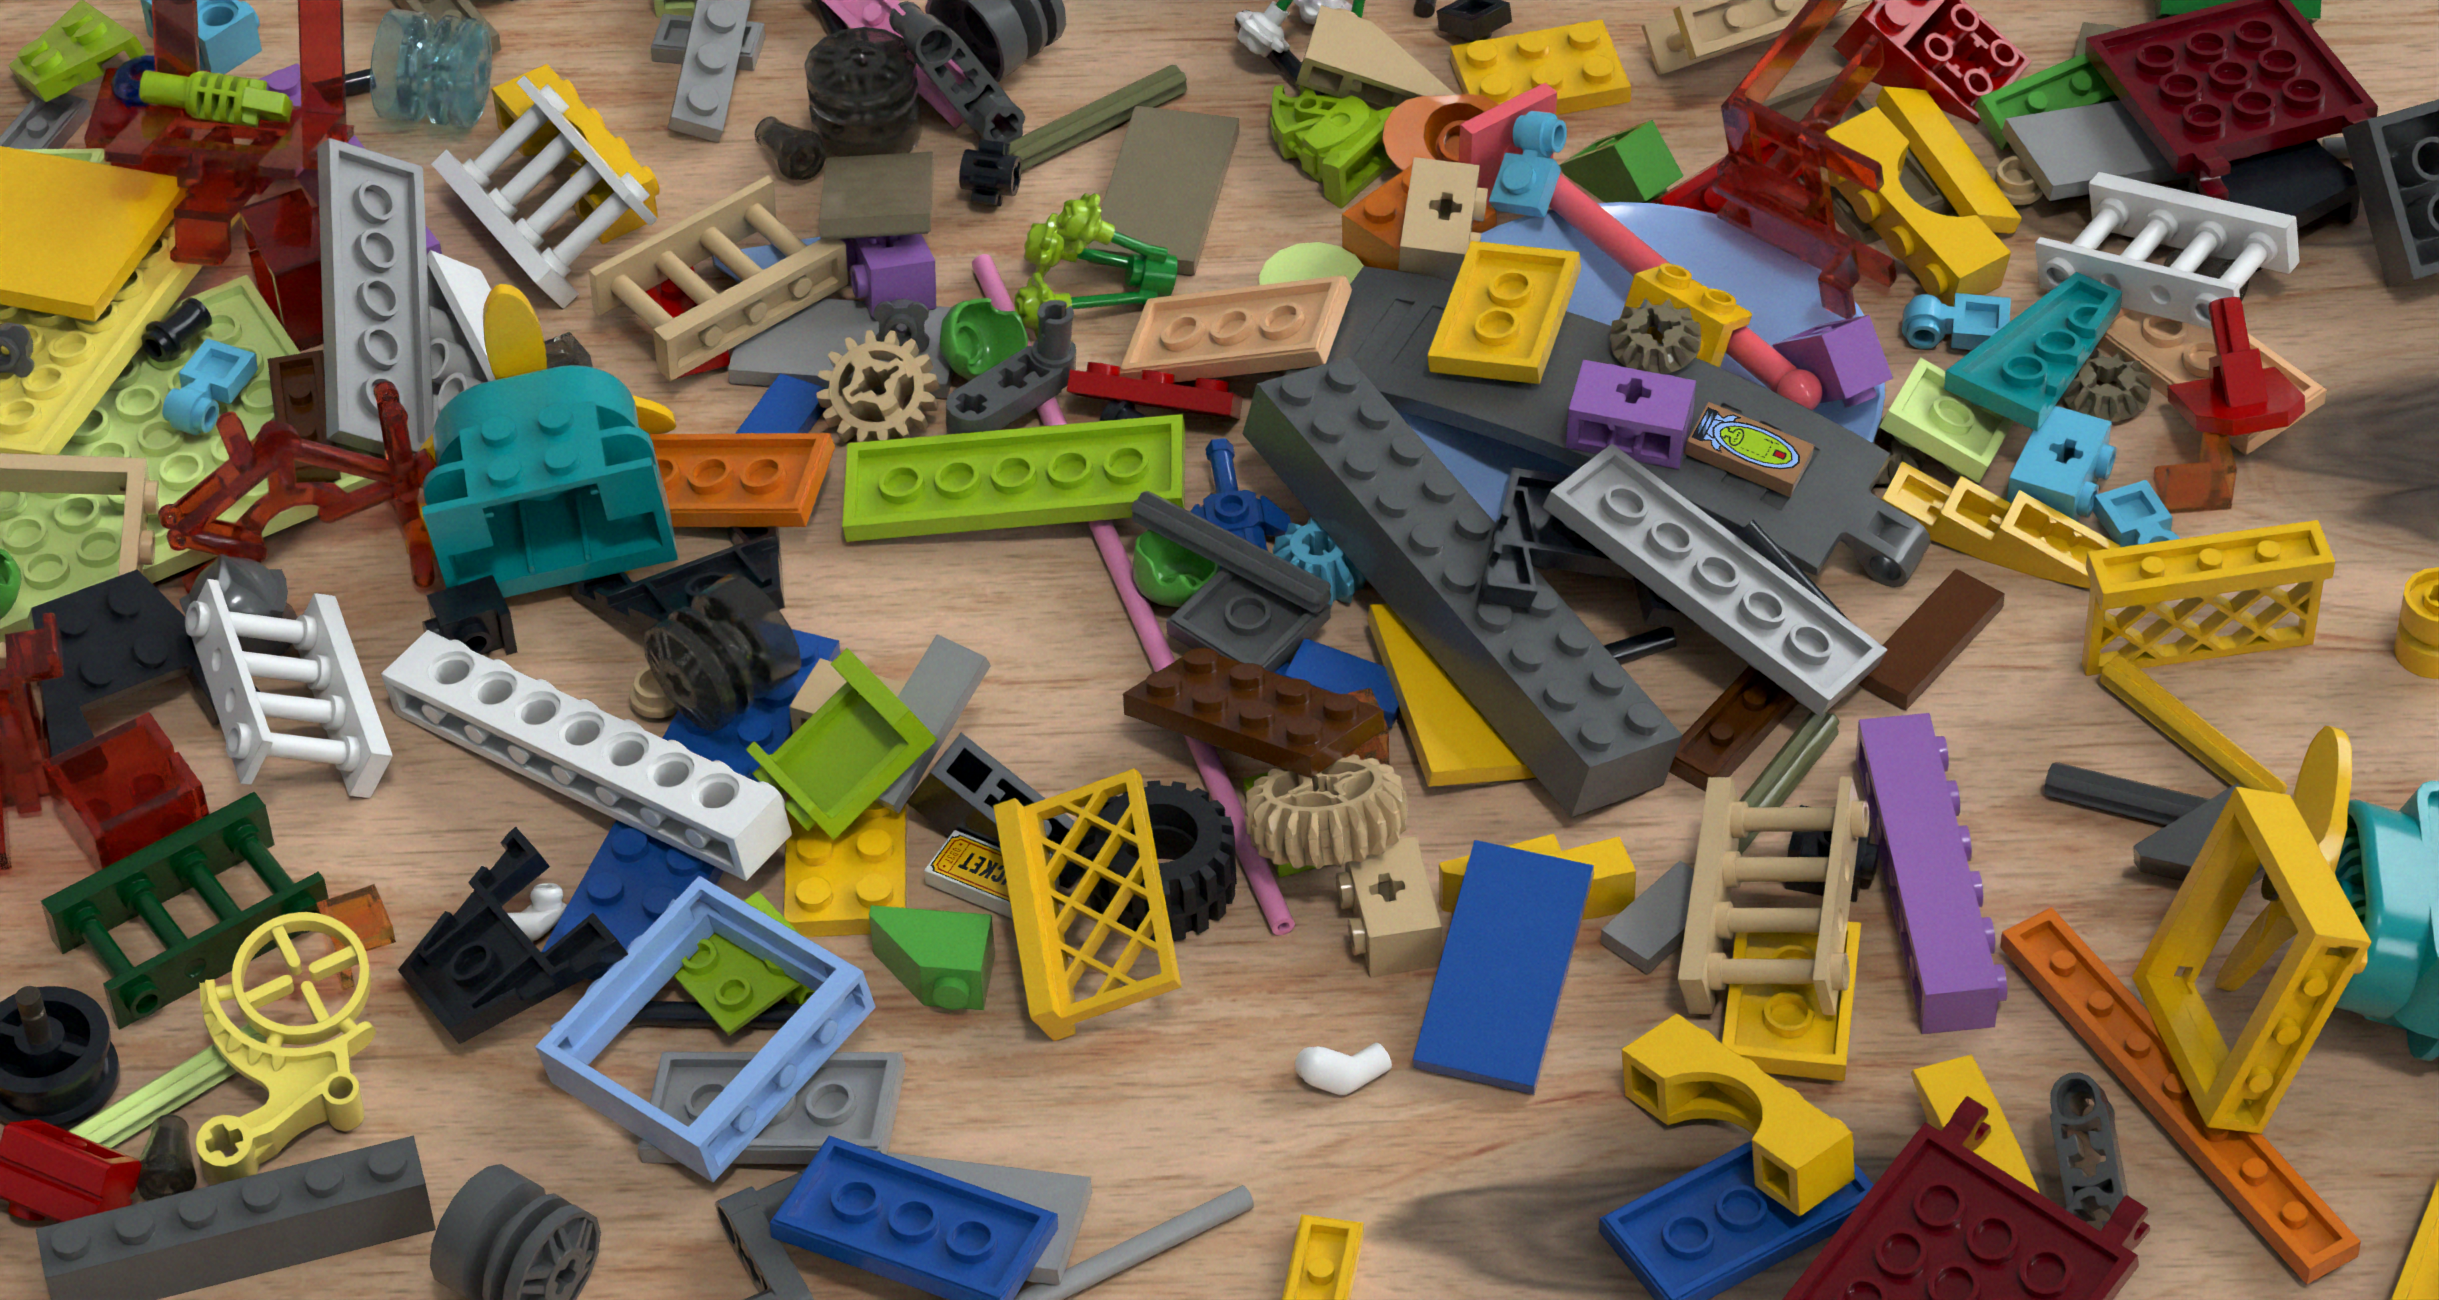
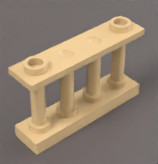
(1719, 27)
(736, 313)
(1721, 868)

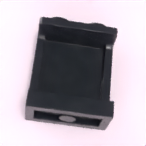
(2293, 181)

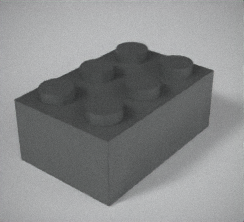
(2399, 187)

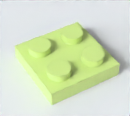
(1944, 423)

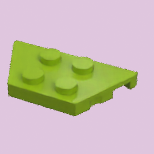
(72, 52)

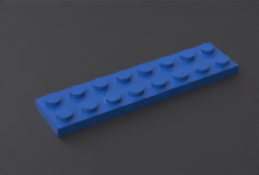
(639, 874)

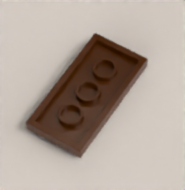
(1254, 711)

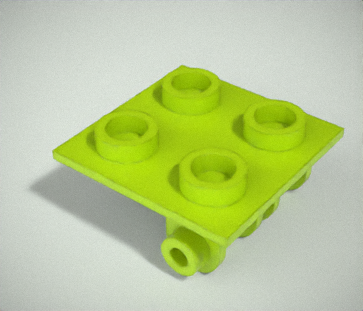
(735, 983)

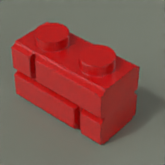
(61, 1173)

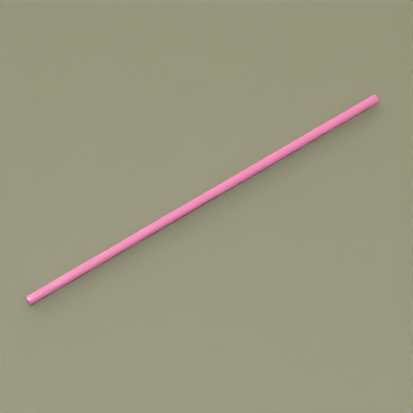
(1160, 655)

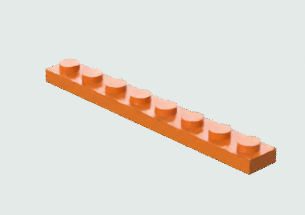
(2129, 1043)

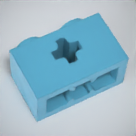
(2065, 462)

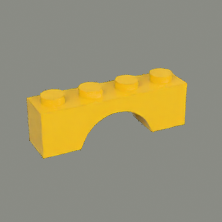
(513, 102)
(1940, 249)
(1690, 1075)

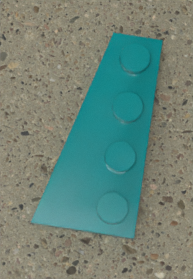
(2037, 353)

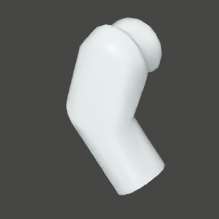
(543, 912)
(1341, 1072)

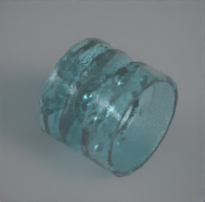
(430, 68)

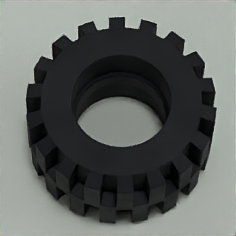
(1185, 831)

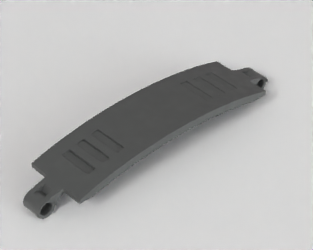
(1391, 332)

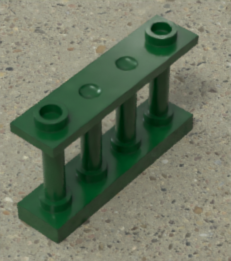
(160, 872)

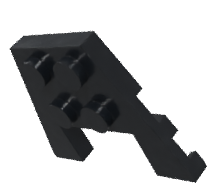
(1533, 536)
(655, 597)
(113, 645)
(484, 968)

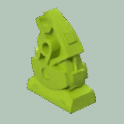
(1332, 138)

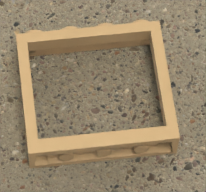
(92, 476)

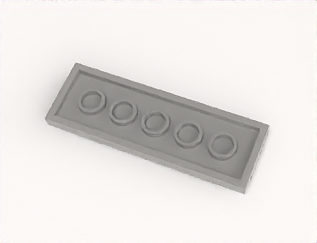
(373, 292)
(1715, 579)

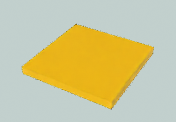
(75, 230)

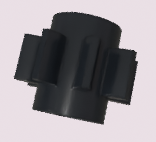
(990, 172)

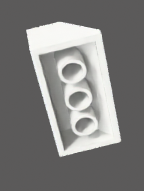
(456, 328)

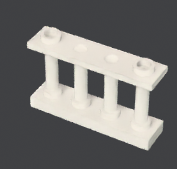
(498, 206)
(2177, 220)
(326, 665)

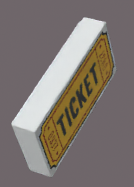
(971, 872)

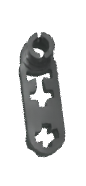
(979, 97)
(1020, 380)
(2108, 1187)
(746, 1223)

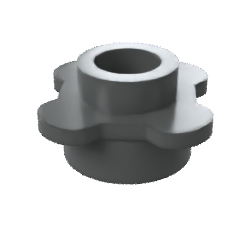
(905, 312)
(20, 346)

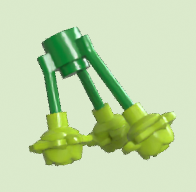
(1065, 238)

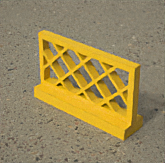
(2198, 573)
(1042, 926)

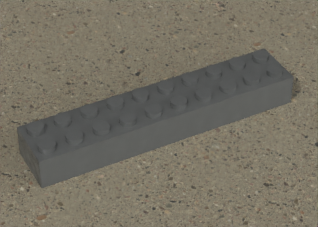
(1425, 551)

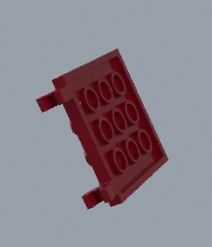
(2229, 84)
(1968, 1231)

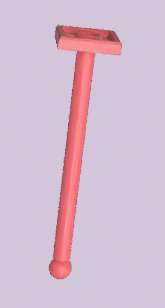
(1487, 140)

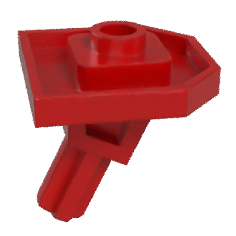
(2239, 393)

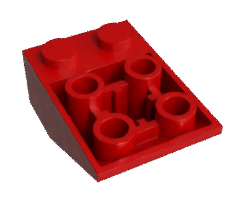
(1937, 50)

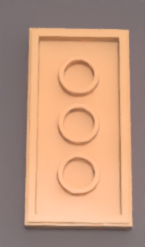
(1238, 330)
(2181, 353)

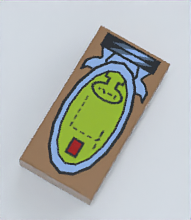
(1749, 449)

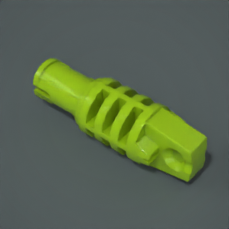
(216, 97)

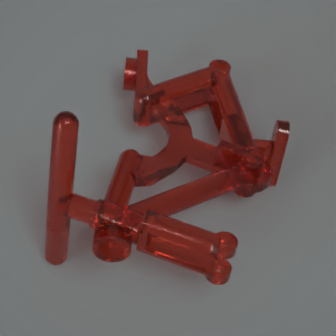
(273, 457)

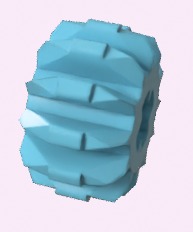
(1318, 553)

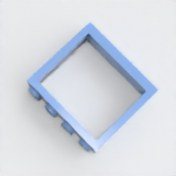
(765, 1083)

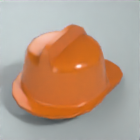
(1430, 127)

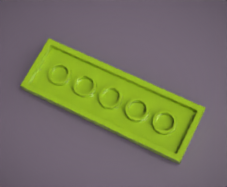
(1011, 477)

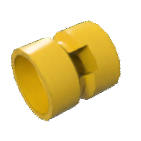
(2418, 625)

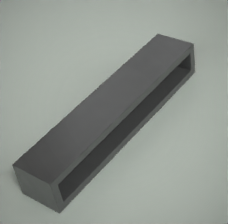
(240, 1227)

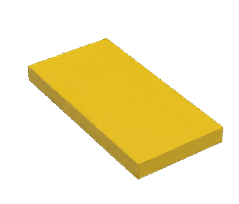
(1444, 725)

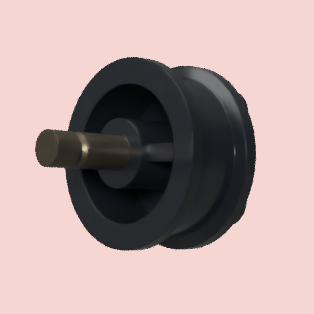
(54, 1057)

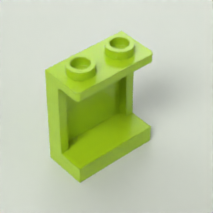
(845, 751)

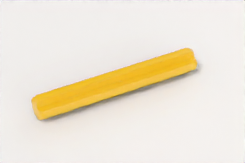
(2187, 727)

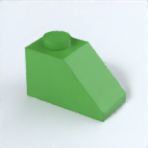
(1625, 166)
(936, 953)

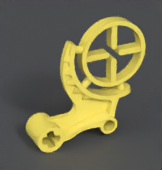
(302, 1083)

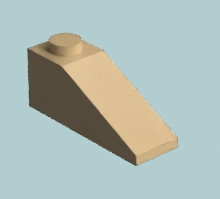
(1361, 60)

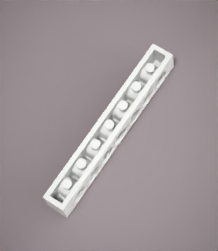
(588, 754)

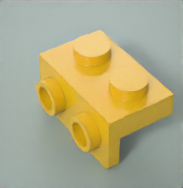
(1709, 307)

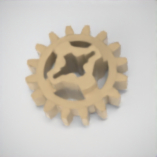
(894, 377)

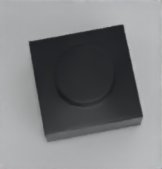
(1474, 18)

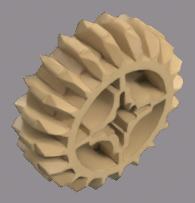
(1327, 818)

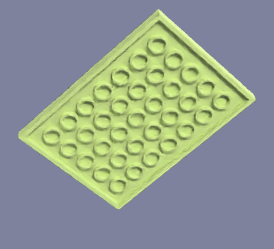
(76, 538)

